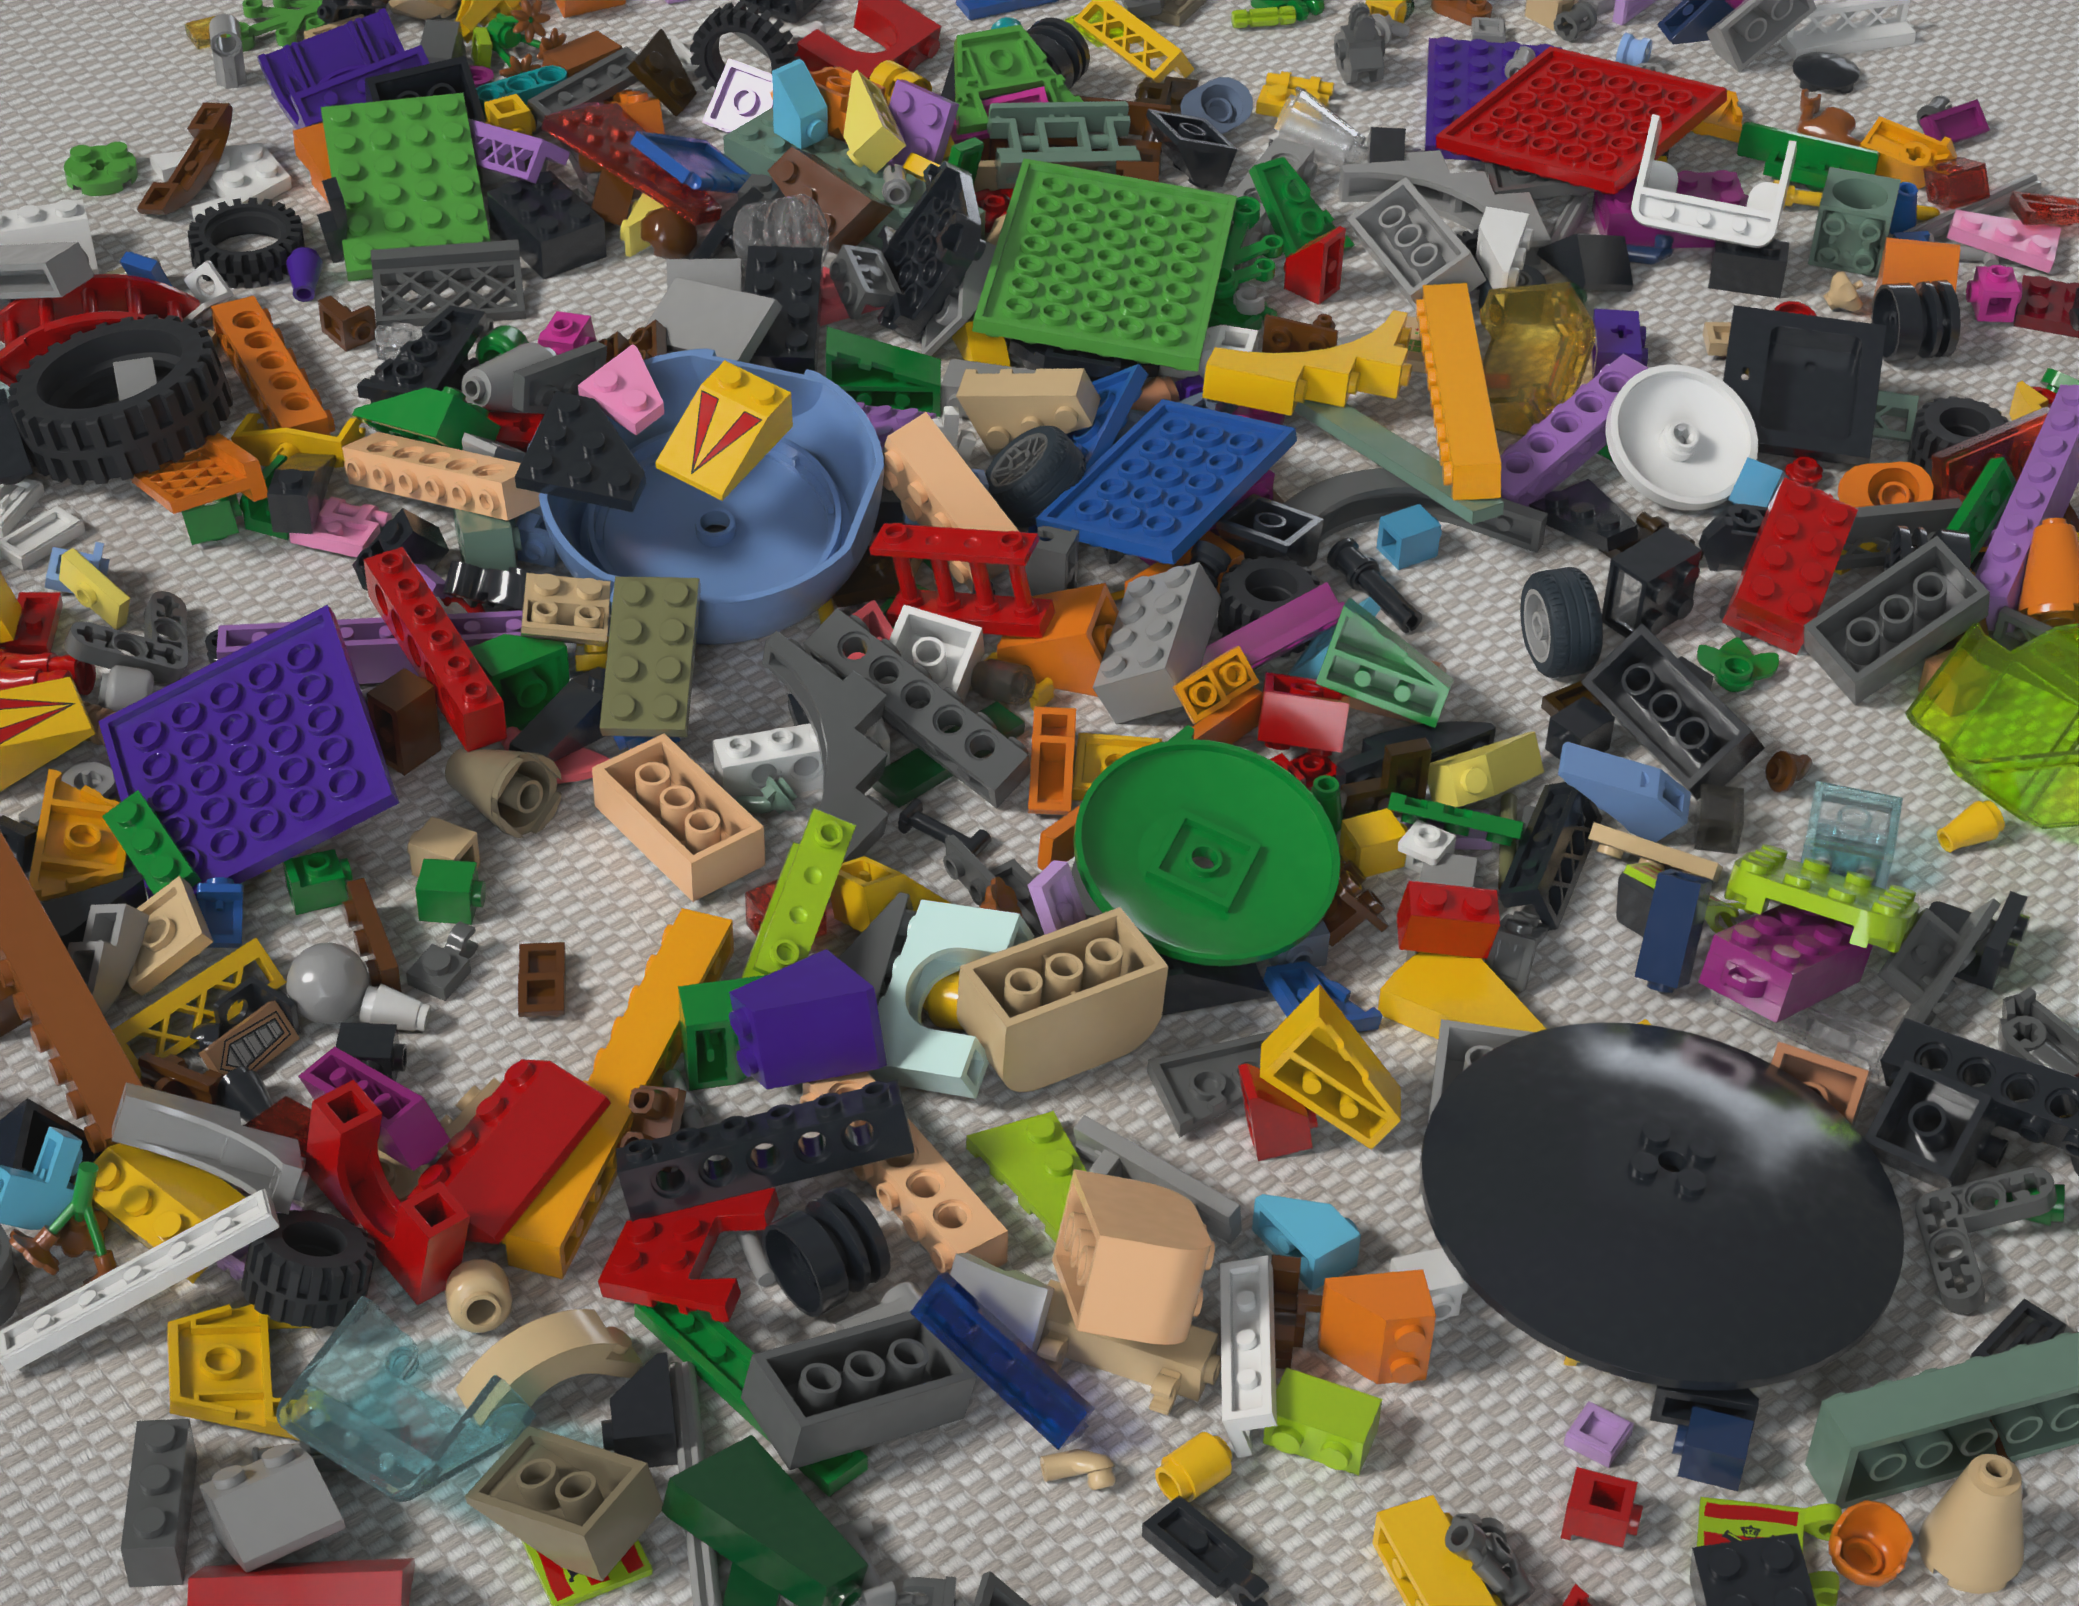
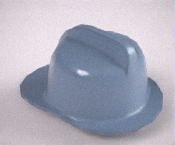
(1221, 102)

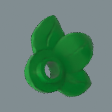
(1736, 666)

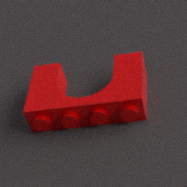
(891, 23)
(414, 1238)

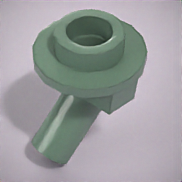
(776, 797)

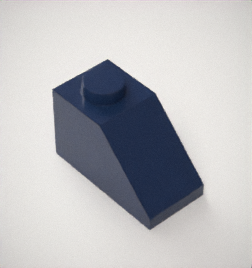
(1692, 20)

